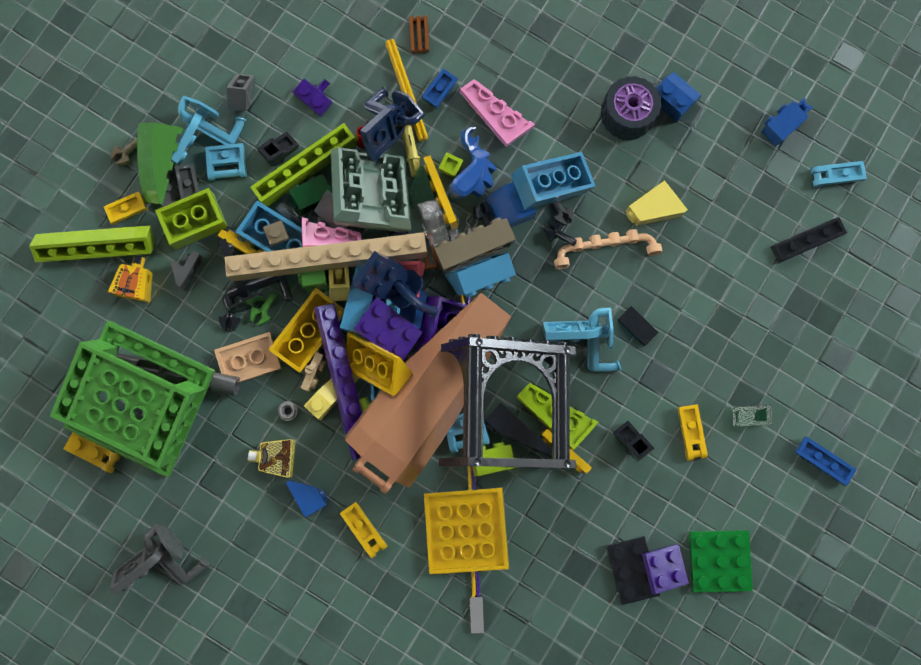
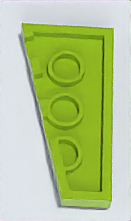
(540, 404)

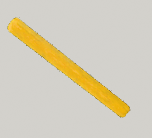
(404, 83)

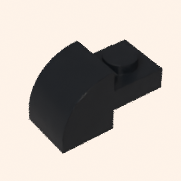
(276, 150)
(635, 443)

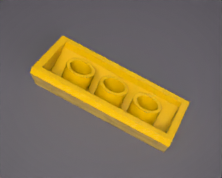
(302, 334)
(376, 364)

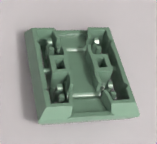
(369, 191)

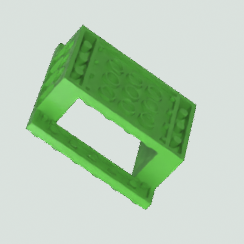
(166, 407)

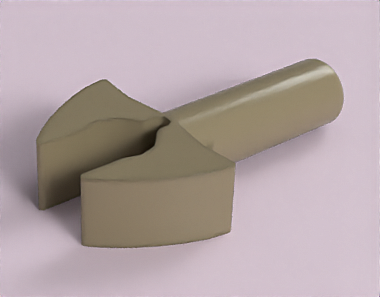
(124, 152)

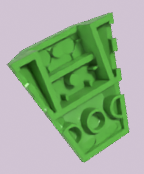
(154, 158)

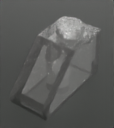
(433, 222)

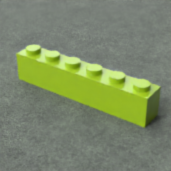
(302, 165)
(92, 243)

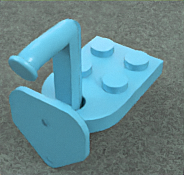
(198, 122)
(589, 330)

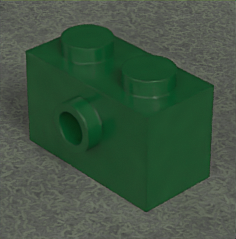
(308, 195)

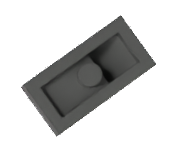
(184, 274)

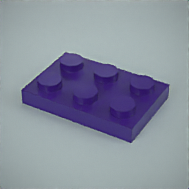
(387, 329)

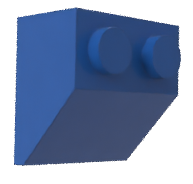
(676, 96)
(507, 204)

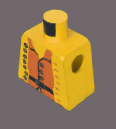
(132, 281)

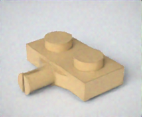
(312, 371)

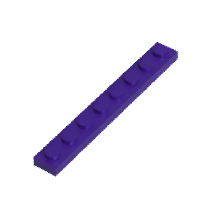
(339, 368)

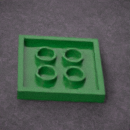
(720, 561)

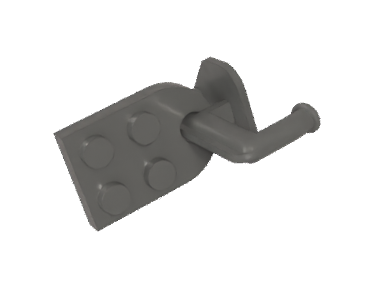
(156, 552)

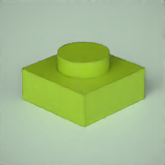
(450, 165)

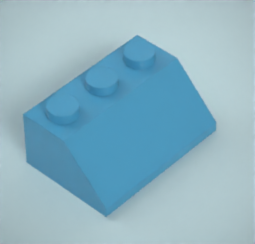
(481, 274)

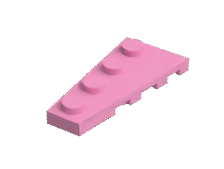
(501, 119)

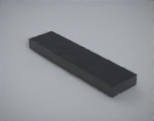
(808, 240)

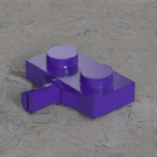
(313, 96)

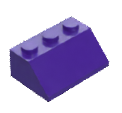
(431, 325)

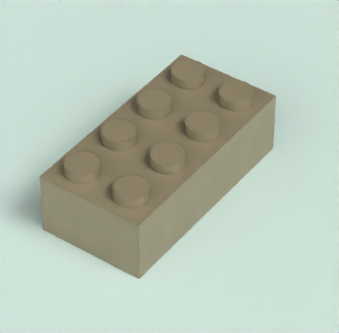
(475, 245)

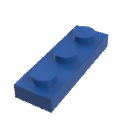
(825, 461)

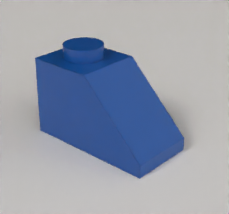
(308, 497)

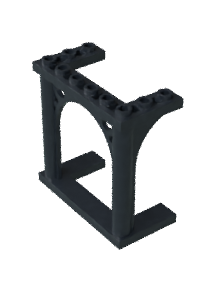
(471, 357)

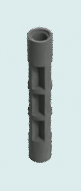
(220, 382)

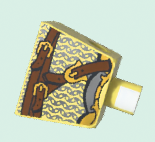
(275, 457)

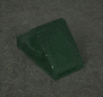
(752, 416)

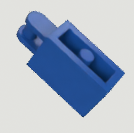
(786, 121)

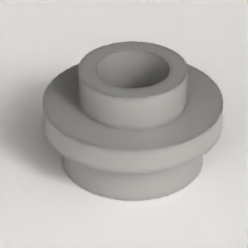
(281, 411)

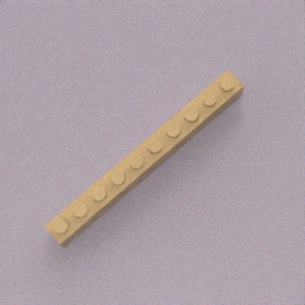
(323, 257)

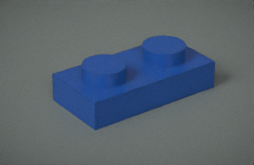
(439, 88)

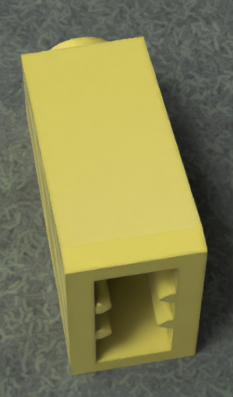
(656, 206)

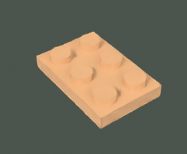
(248, 358)

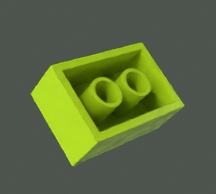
(191, 219)

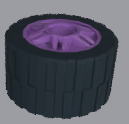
(630, 107)

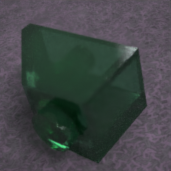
(419, 188)

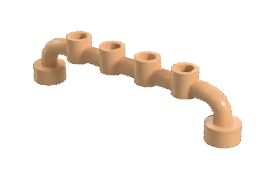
(613, 240)

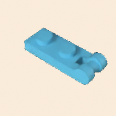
(838, 173)

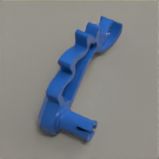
(476, 175)

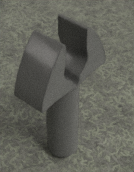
(562, 211)

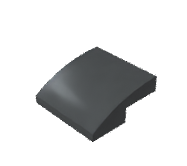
(181, 183)

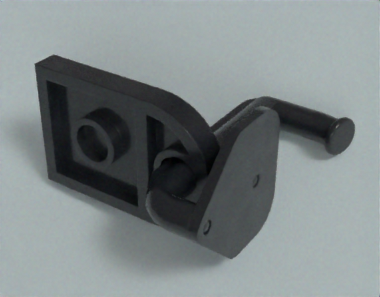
(245, 288)

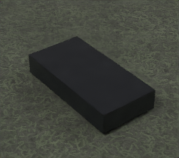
(638, 326)

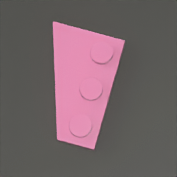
(320, 234)

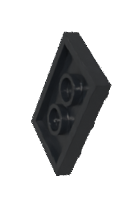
(630, 570)

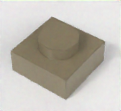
(276, 233)

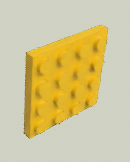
(466, 531)

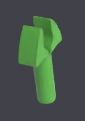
(263, 310)

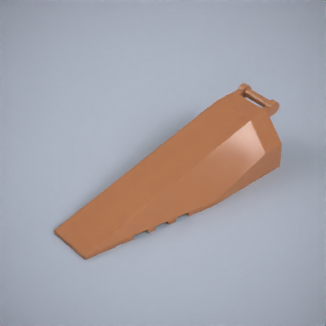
(406, 429)

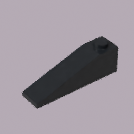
(509, 426)

